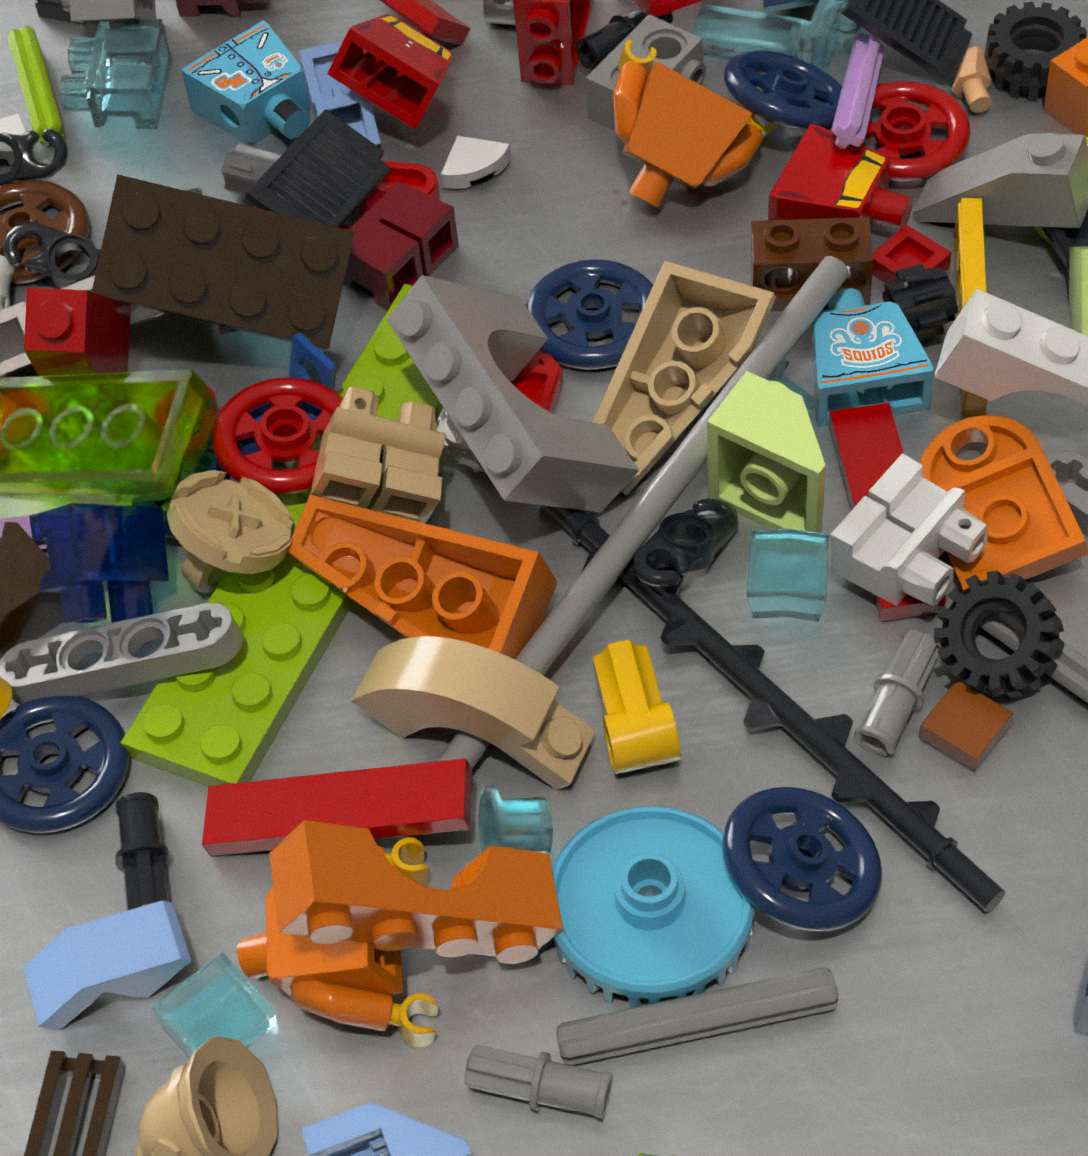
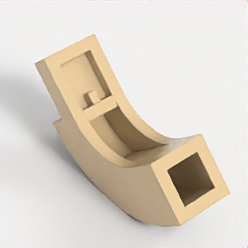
(479, 692)

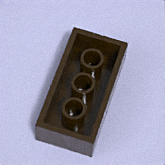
(222, 262)

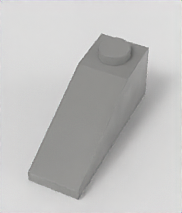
(1021, 183)

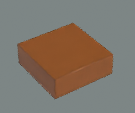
(966, 725)

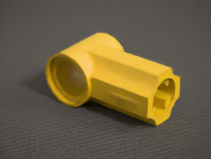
(636, 722)

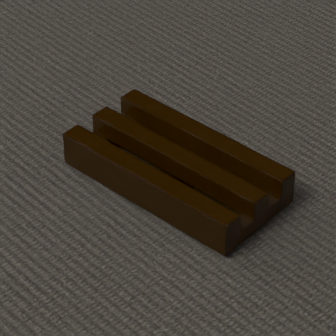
(82, 1071)

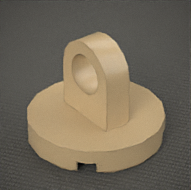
(227, 527)

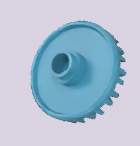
(649, 905)

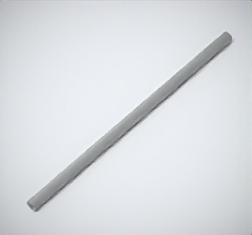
(660, 494)

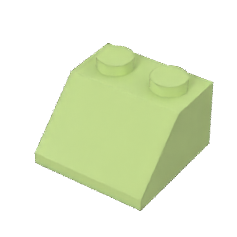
(766, 456)

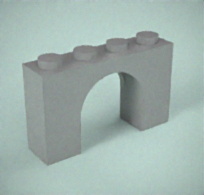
(468, 351)

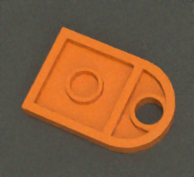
(1011, 493)

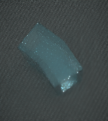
(787, 574)
(215, 1003)

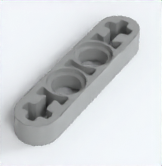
(192, 641)

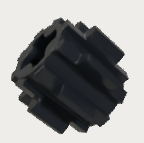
(924, 298)

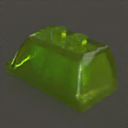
(102, 435)

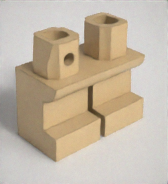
(381, 458)

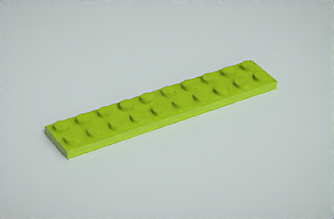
(224, 718)

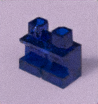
(99, 552)

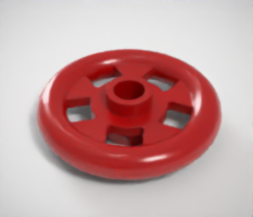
(907, 129)
(280, 436)

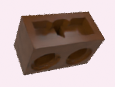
(790, 250)

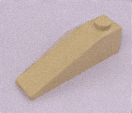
(678, 358)

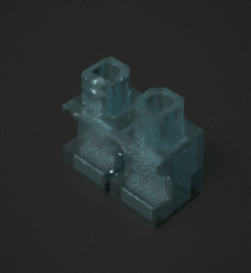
(119, 72)

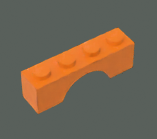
(342, 887)

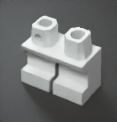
(900, 531)

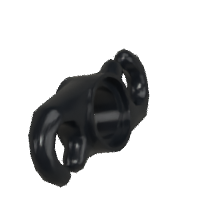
(25, 164)
(53, 244)
(665, 551)

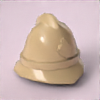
(212, 1106)

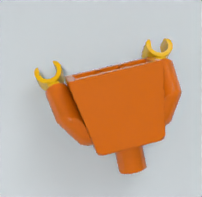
(679, 128)
(347, 978)

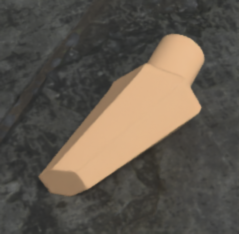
(973, 80)

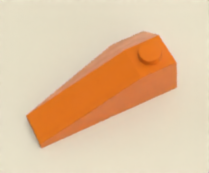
(426, 575)

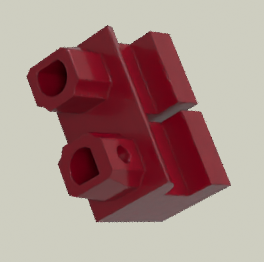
(399, 240)

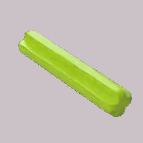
(34, 82)

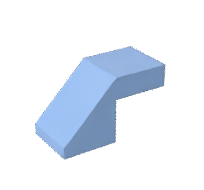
(334, 96)
(115, 954)
(379, 1132)

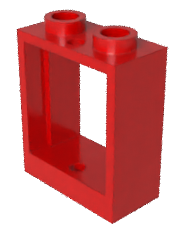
(548, 38)

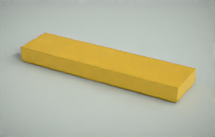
(969, 276)

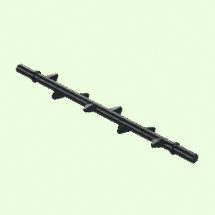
(773, 708)

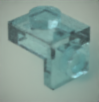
(825, 31)

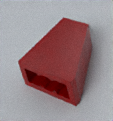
(76, 332)

